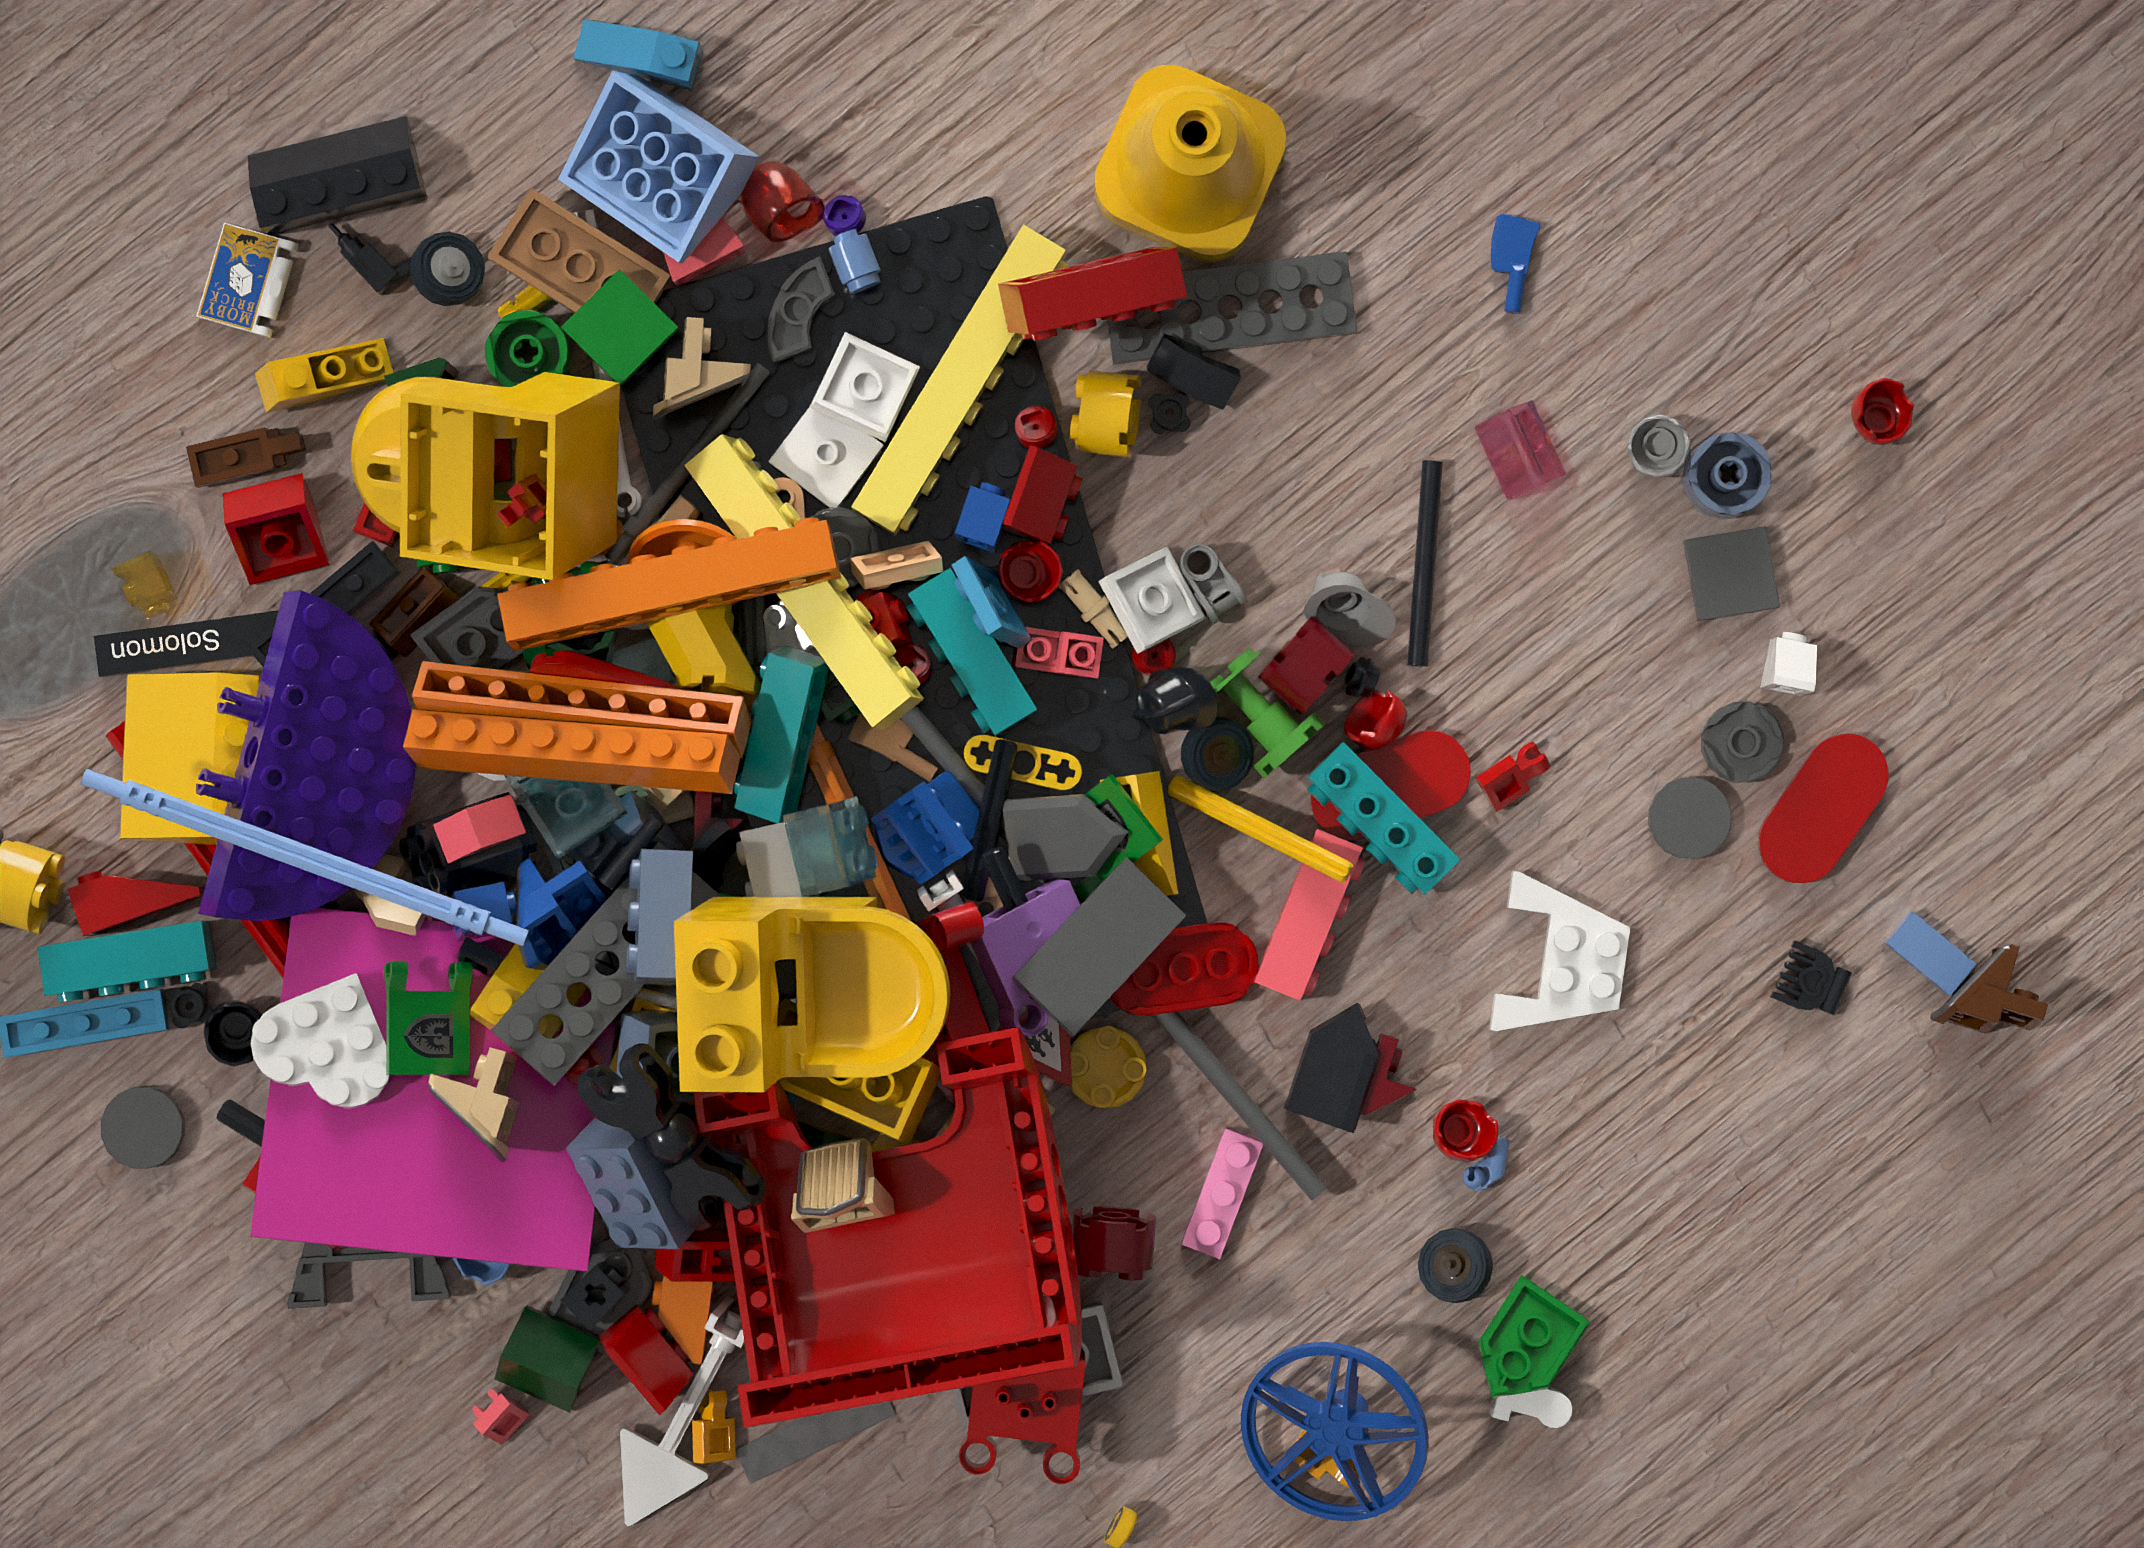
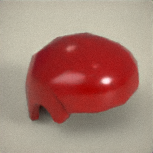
(1882, 412)
(1029, 571)
(1376, 720)
(1464, 1131)

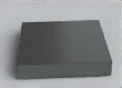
(1731, 573)

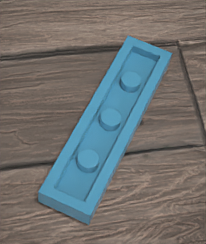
(83, 1023)

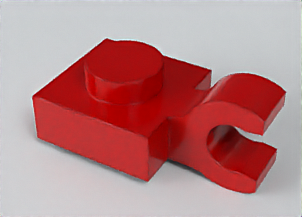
(527, 500)
(1509, 778)

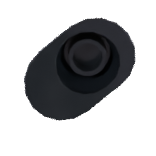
(1177, 701)

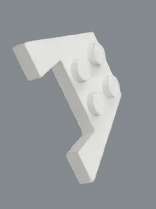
(1579, 964)

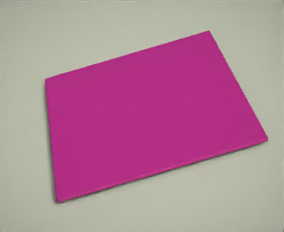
(403, 1165)

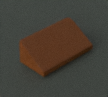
(411, 608)

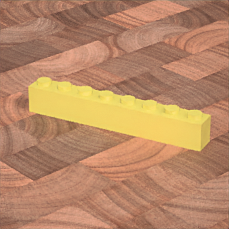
(952, 392)
(822, 610)

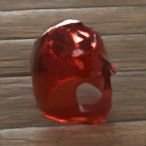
(773, 190)

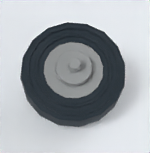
(447, 268)

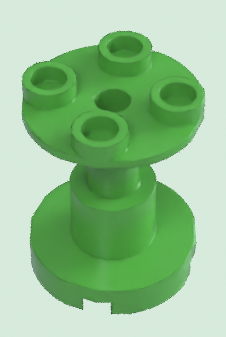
(1270, 723)

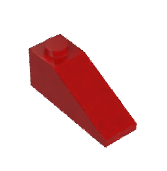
(118, 900)
(700, 1259)

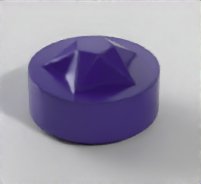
(844, 214)

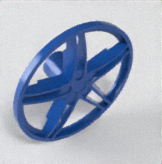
(1334, 1429)

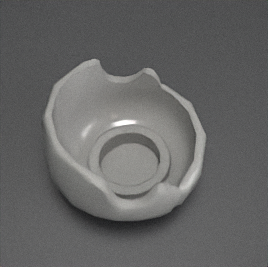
(1659, 446)

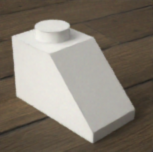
(1790, 665)

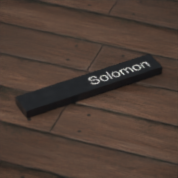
(179, 644)

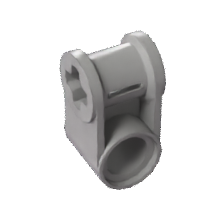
(1212, 584)

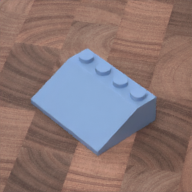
(656, 165)

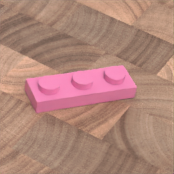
(1222, 1193)

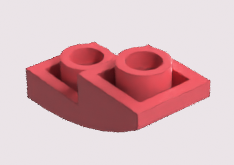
(1060, 653)

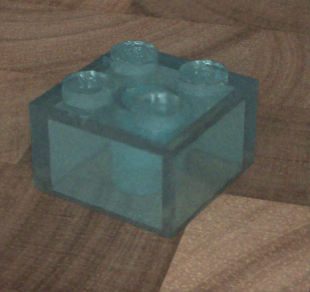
(830, 846)

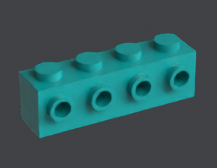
(975, 658)
(781, 733)
(1382, 819)
(127, 958)

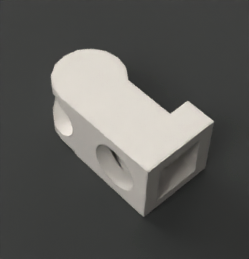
(1547, 1405)

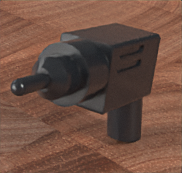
(370, 262)

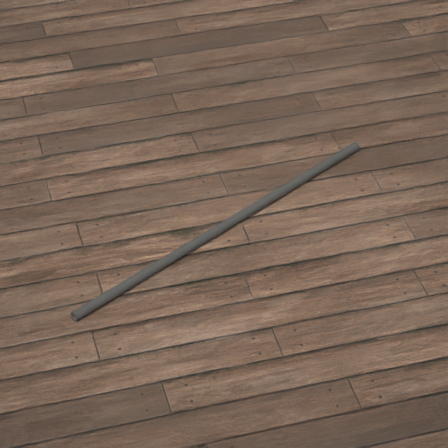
(1172, 1022)

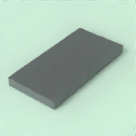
(1098, 946)

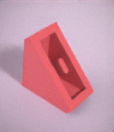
(479, 828)

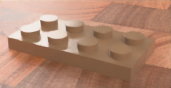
(567, 255)

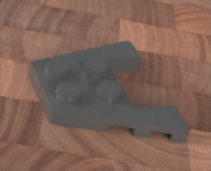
(310, 1280)

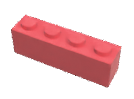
(1306, 921)

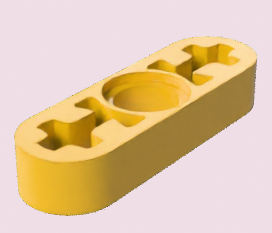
(1054, 760)

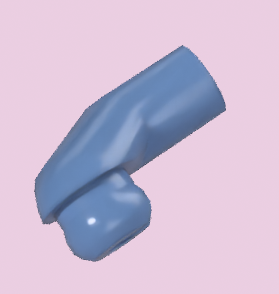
(1488, 1169)

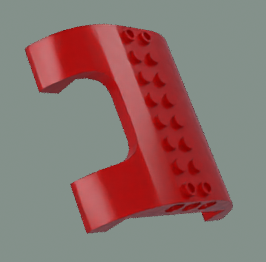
(943, 1294)

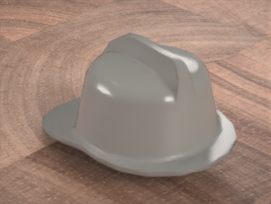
(1349, 610)

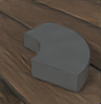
(795, 308)

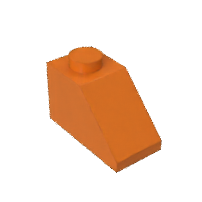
(684, 1312)

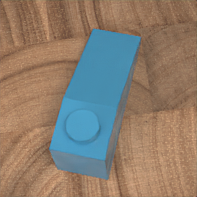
(640, 52)

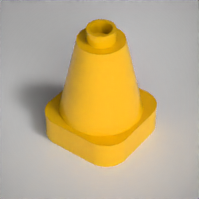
(1185, 193)

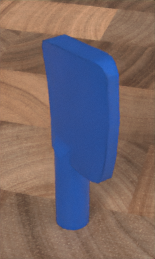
(1511, 254)

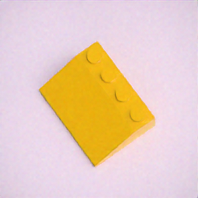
(172, 737)

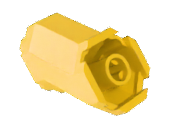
(706, 653)

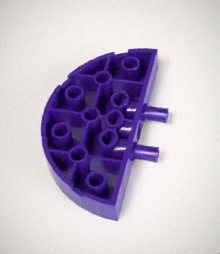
(314, 764)

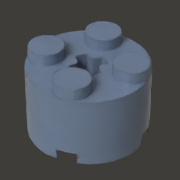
(1751, 475)

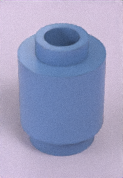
(855, 261)

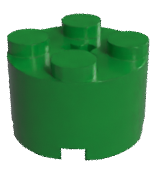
(510, 341)

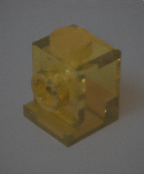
(146, 584)

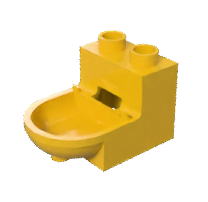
(429, 469)
(864, 988)

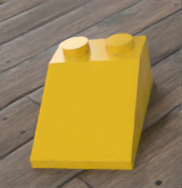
(508, 986)

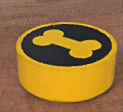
(1120, 1527)

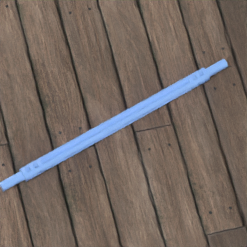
(304, 857)

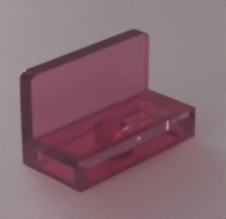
(1519, 449)

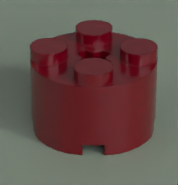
(1306, 665)
(1113, 1242)

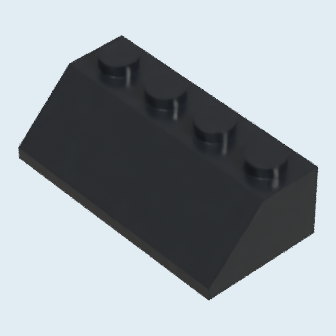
(335, 176)

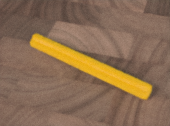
(1260, 829)

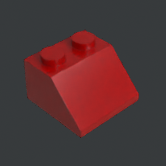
(1041, 497)
(275, 528)
(647, 1357)

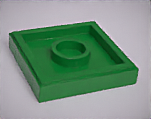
(620, 327)

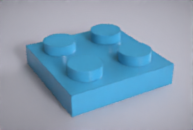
(993, 606)

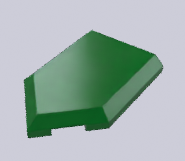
(1528, 1340)

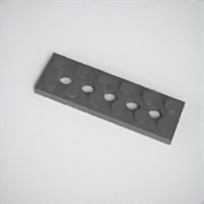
(1253, 326)
(576, 965)

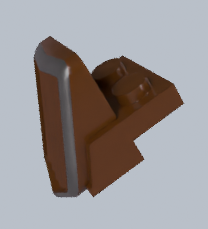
(1985, 998)

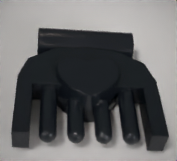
(1817, 982)

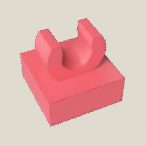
(500, 1418)

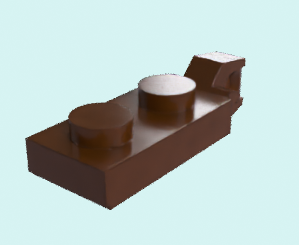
(241, 455)

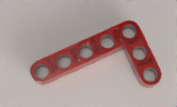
(949, 932)

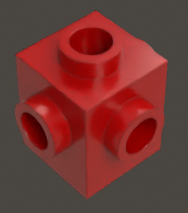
(888, 615)

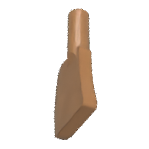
(892, 745)

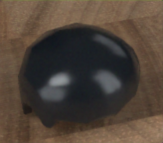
(230, 1032)

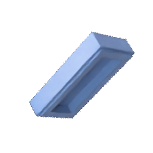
(1930, 953)

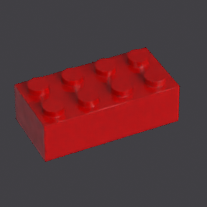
(1093, 290)

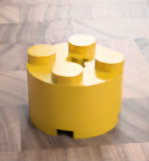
(1107, 413)
(28, 885)

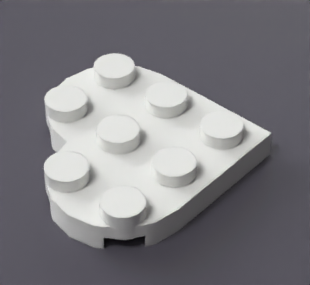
(324, 1042)

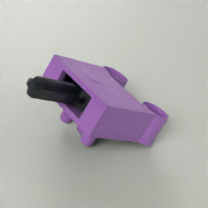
(1016, 934)

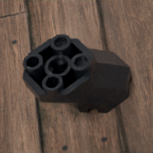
(487, 867)

